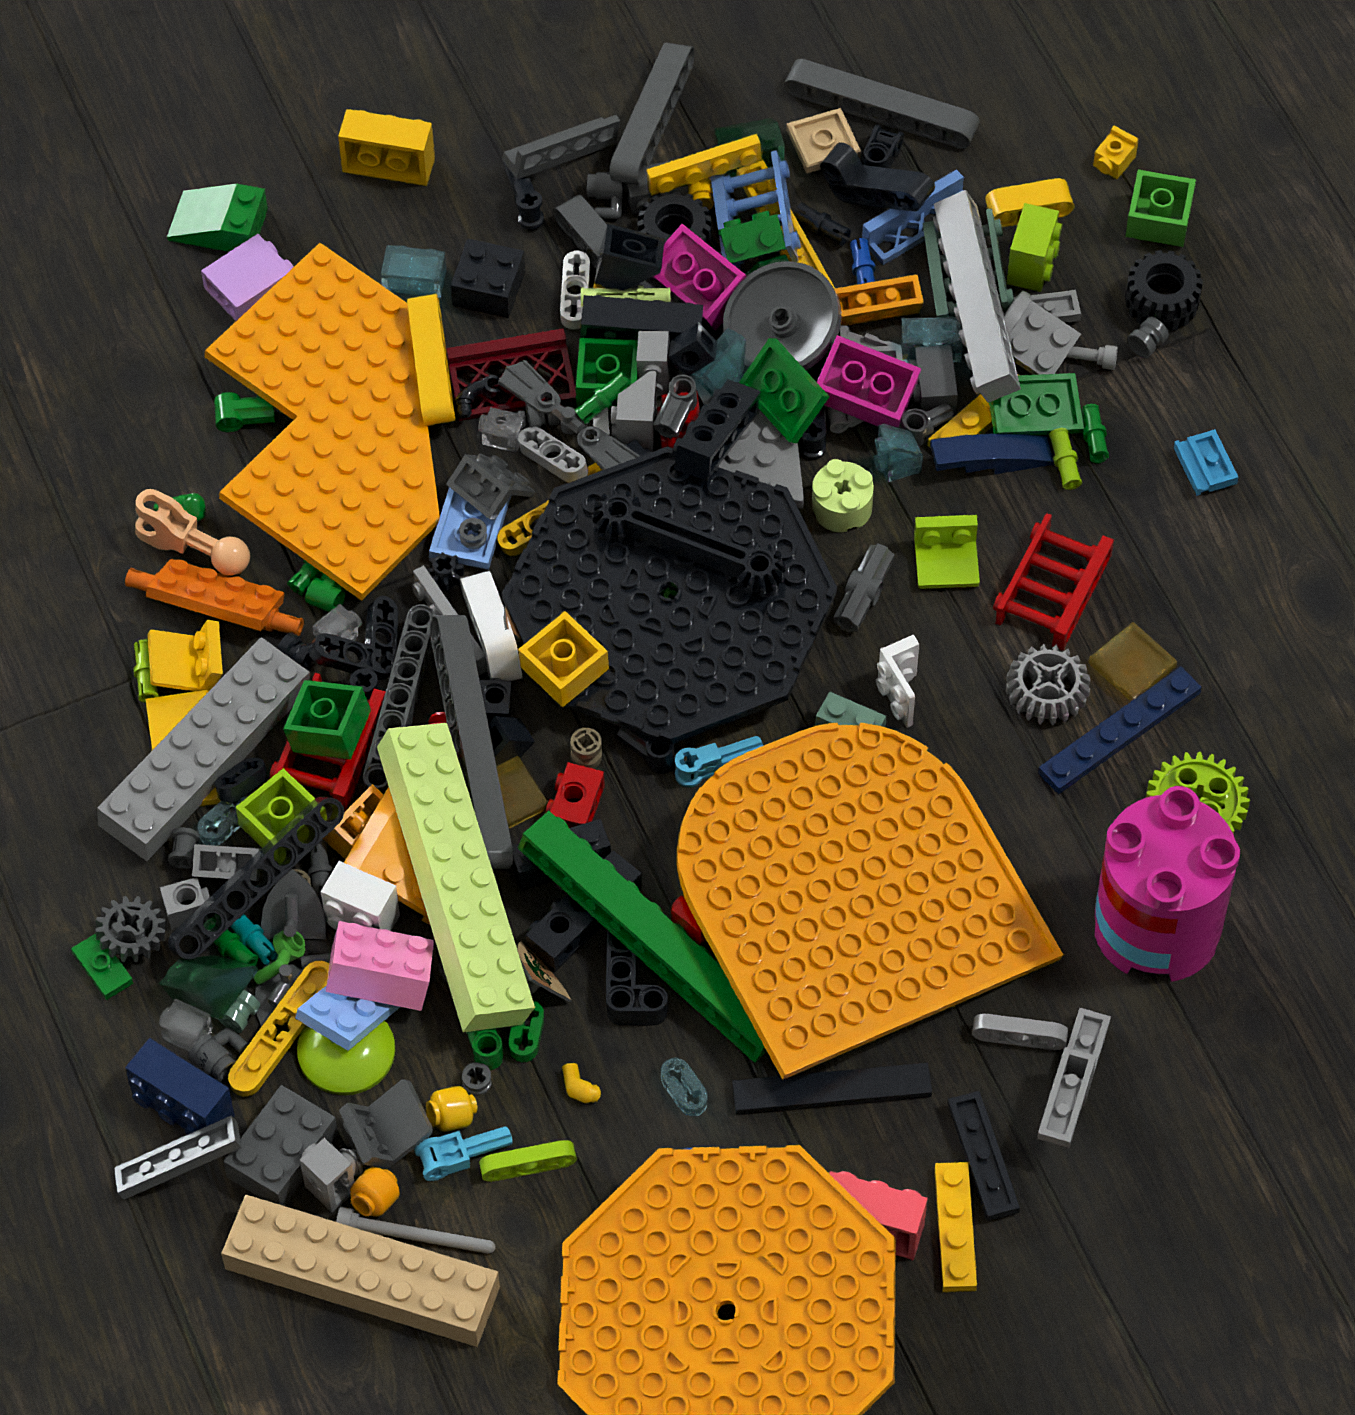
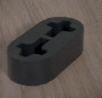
(240, 779)

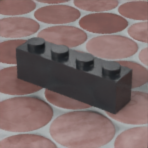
(625, 317)

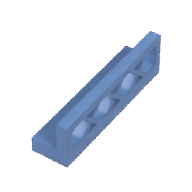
(894, 221)

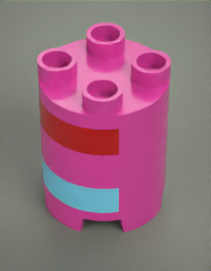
(1165, 885)

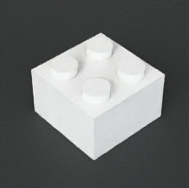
(359, 899)

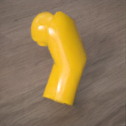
(578, 1088)

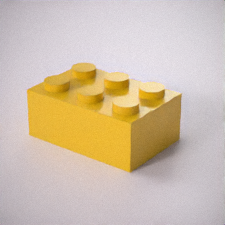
(386, 147)

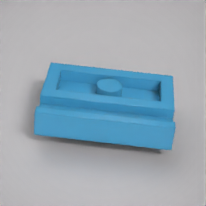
(1206, 462)

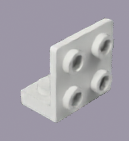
(895, 669)

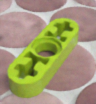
(527, 1160)

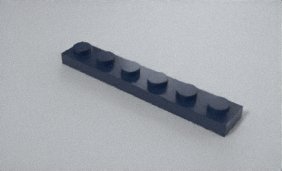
(1119, 730)

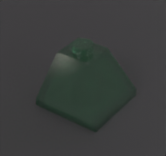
(767, 132)

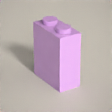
(244, 275)

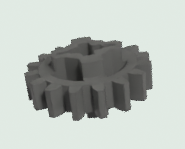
(130, 929)

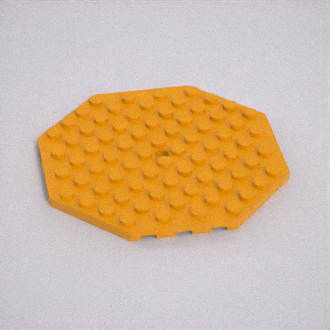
(740, 1231)

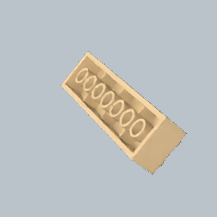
(361, 1270)

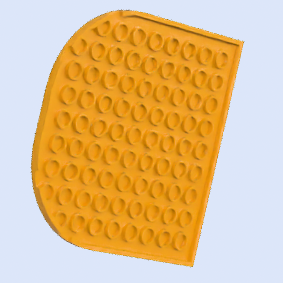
(851, 890)

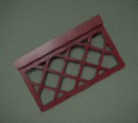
(511, 350)

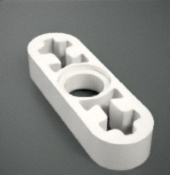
(570, 279)

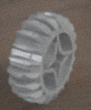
(1048, 694)

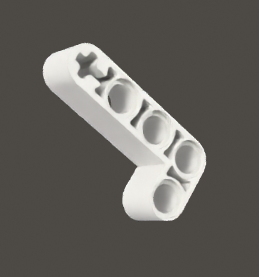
(487, 617)

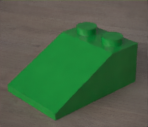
(219, 216)

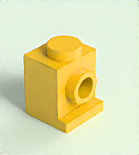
(1115, 152)

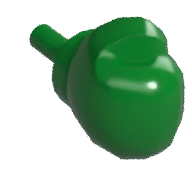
(192, 503)

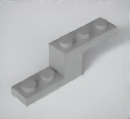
(1074, 1077)

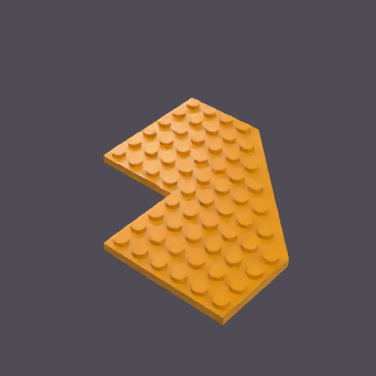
(355, 465)

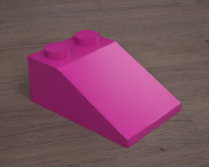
(698, 274)

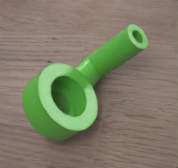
(288, 950)

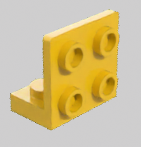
(184, 659)

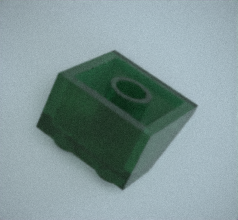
(208, 982)

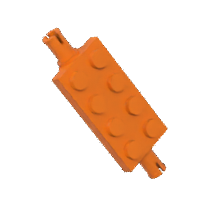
(216, 596)

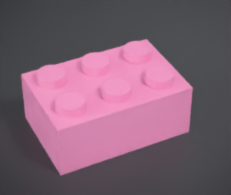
(380, 965)

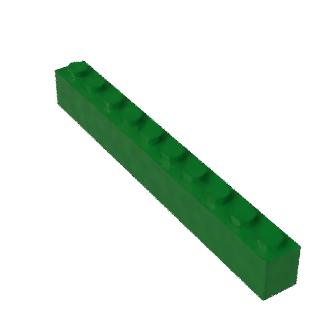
(640, 927)

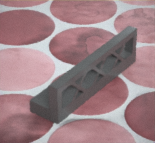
(562, 146)

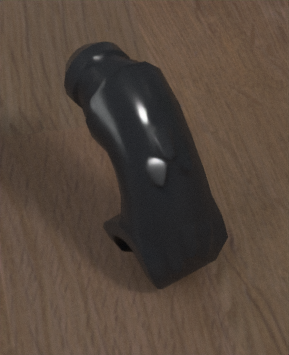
(466, 396)

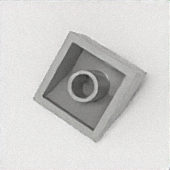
(636, 412)

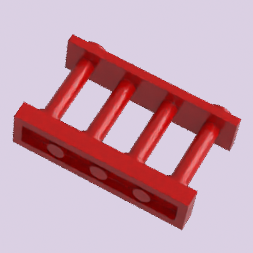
(1072, 603)
(344, 786)

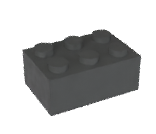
(274, 1145)

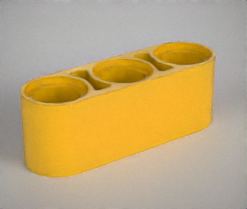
(1009, 201)

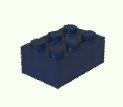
(177, 1089)

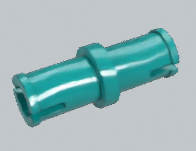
(252, 937)

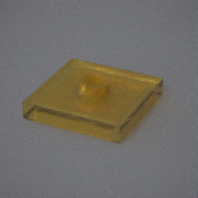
(1132, 662)
(519, 792)

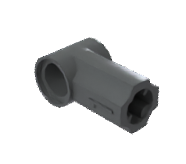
(676, 407)

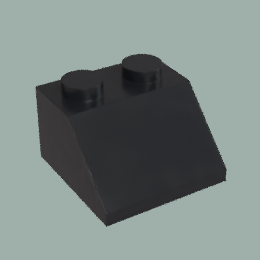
(628, 258)

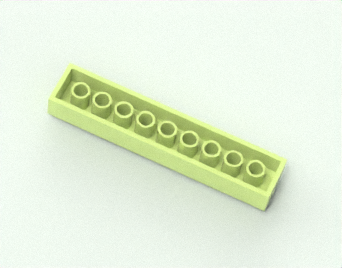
(455, 877)

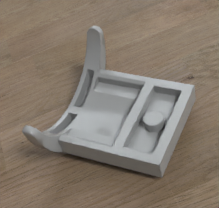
(1037, 337)

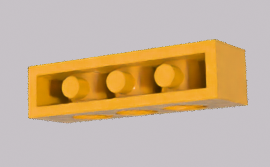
(880, 300)

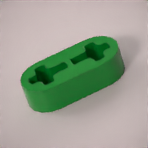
(534, 1036)

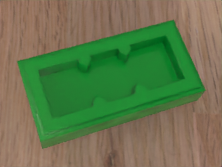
(105, 972)

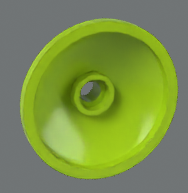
(344, 1071)

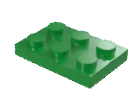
(787, 390)
(1039, 406)

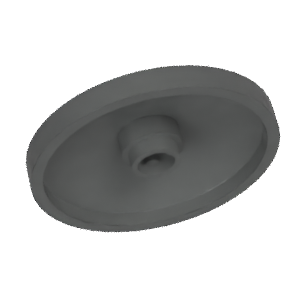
(785, 304)

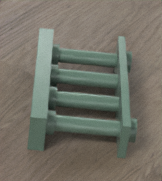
(940, 284)

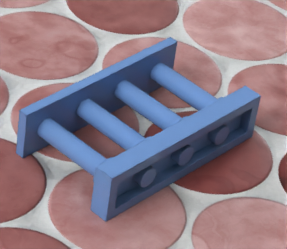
(728, 208)

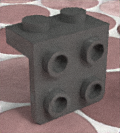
(388, 1126)

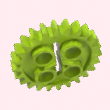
(1205, 777)

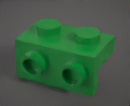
(752, 238)

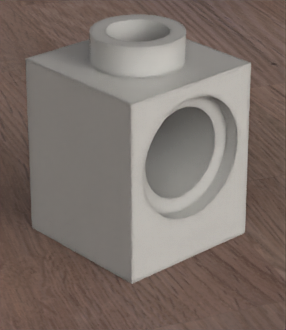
(179, 892)

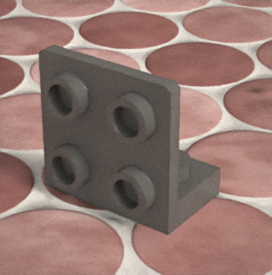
(487, 483)

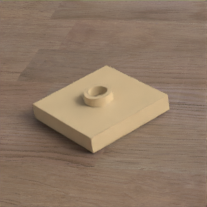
(818, 135)

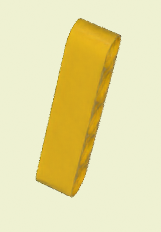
(431, 359)

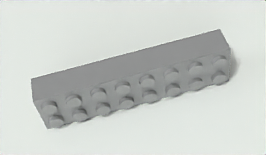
(201, 748)

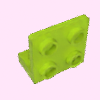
(946, 551)

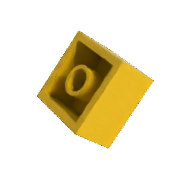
(563, 659)

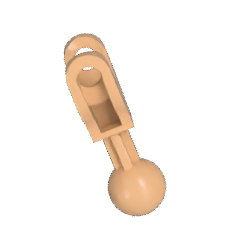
(178, 529)

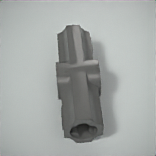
(864, 588)

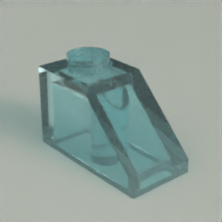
(728, 362)

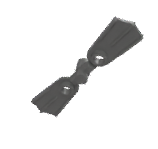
(531, 388)

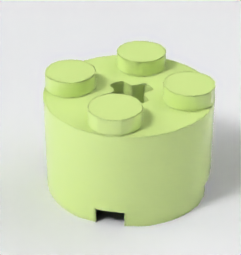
(842, 496)

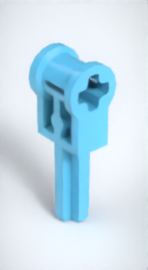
(708, 759)
(452, 1153)

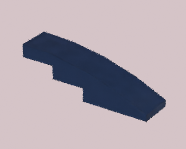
(989, 451)

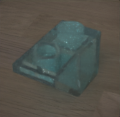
(896, 453)

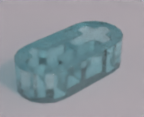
(221, 818)
(690, 1083)

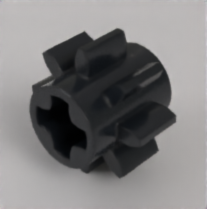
(446, 571)

